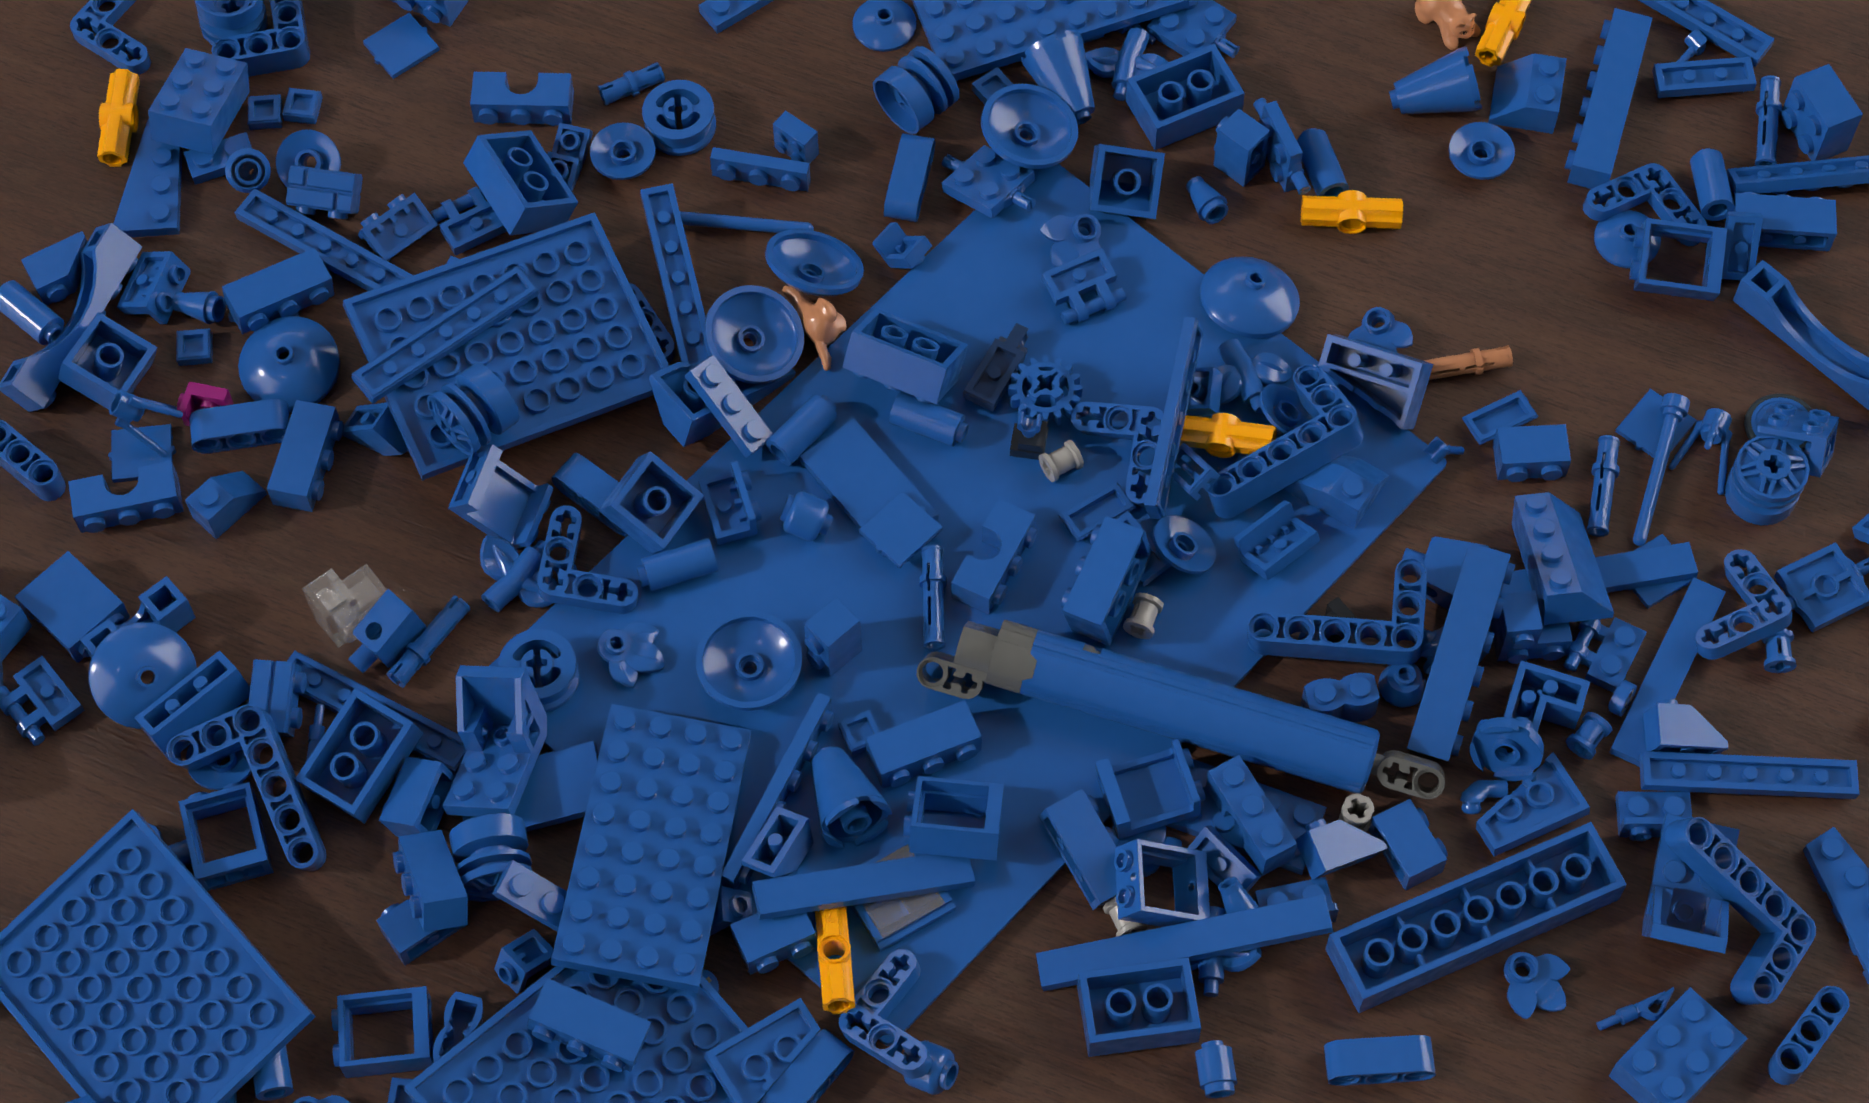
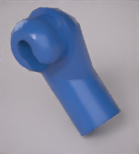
(1479, 791)

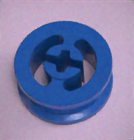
(696, 116)
(557, 675)

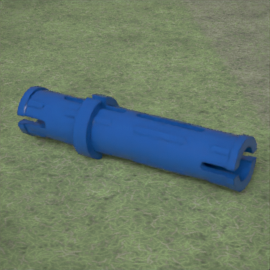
(1768, 110)
(1604, 473)
(933, 586)
(420, 650)

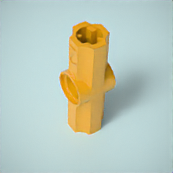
(1501, 28)
(118, 117)
(1351, 212)
(1226, 435)
(835, 974)

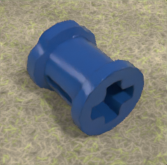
(1782, 661)
(1588, 735)

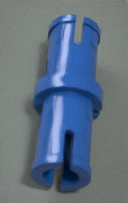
(631, 83)

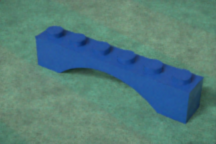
(104, 264)
(1778, 307)

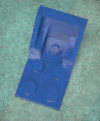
(502, 736)
(1681, 904)

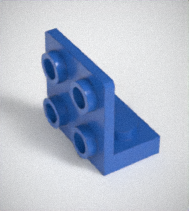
(1811, 426)

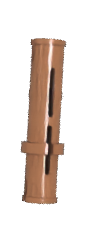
(1472, 362)

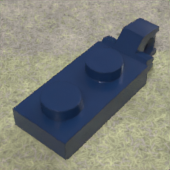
(995, 369)

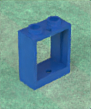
(1714, 258)
(958, 797)
(231, 868)
(1188, 870)
(383, 1001)

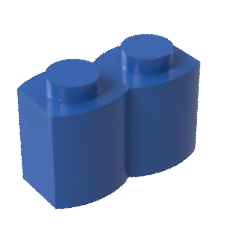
(1350, 699)
(461, 1017)

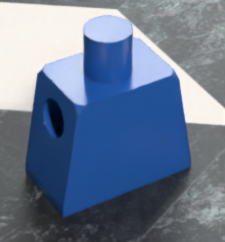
(1443, 566)
(385, 632)

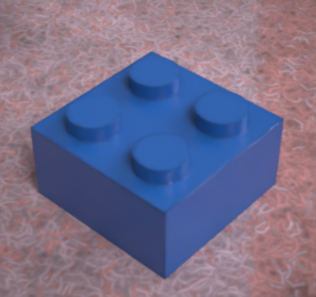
(795, 138)
(1205, 392)

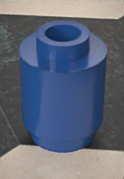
(1216, 1069)

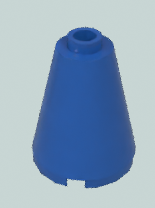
(1063, 69)
(1439, 87)
(846, 800)

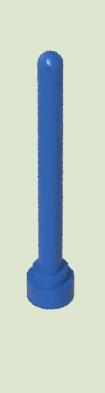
(741, 223)
(1673, 409)

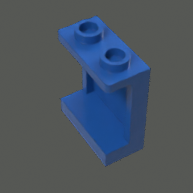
(500, 499)
(70, 603)
(1150, 790)

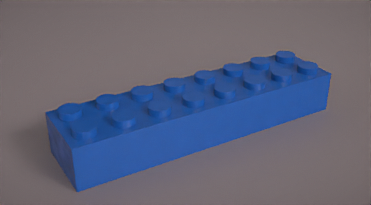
(1475, 917)

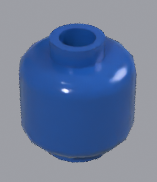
(805, 516)
(941, 1074)

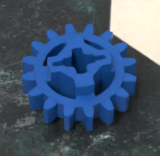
(1045, 389)

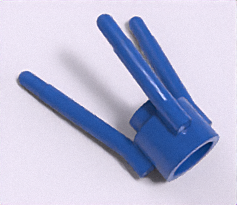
(131, 408)
(1713, 430)

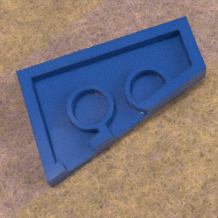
(1533, 809)
(761, 1054)

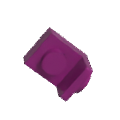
(201, 396)

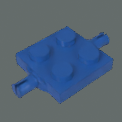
(1196, 28)
(1282, 148)
(988, 182)
(1824, 586)

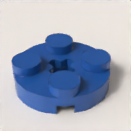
(1509, 732)

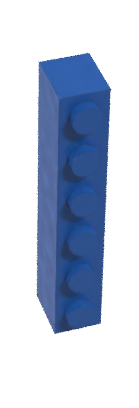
(1609, 100)
(1459, 651)

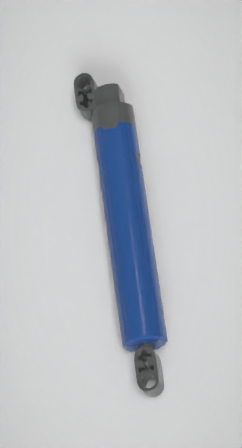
(1175, 706)

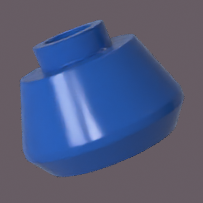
(240, 178)
(1402, 685)

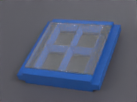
(898, 918)

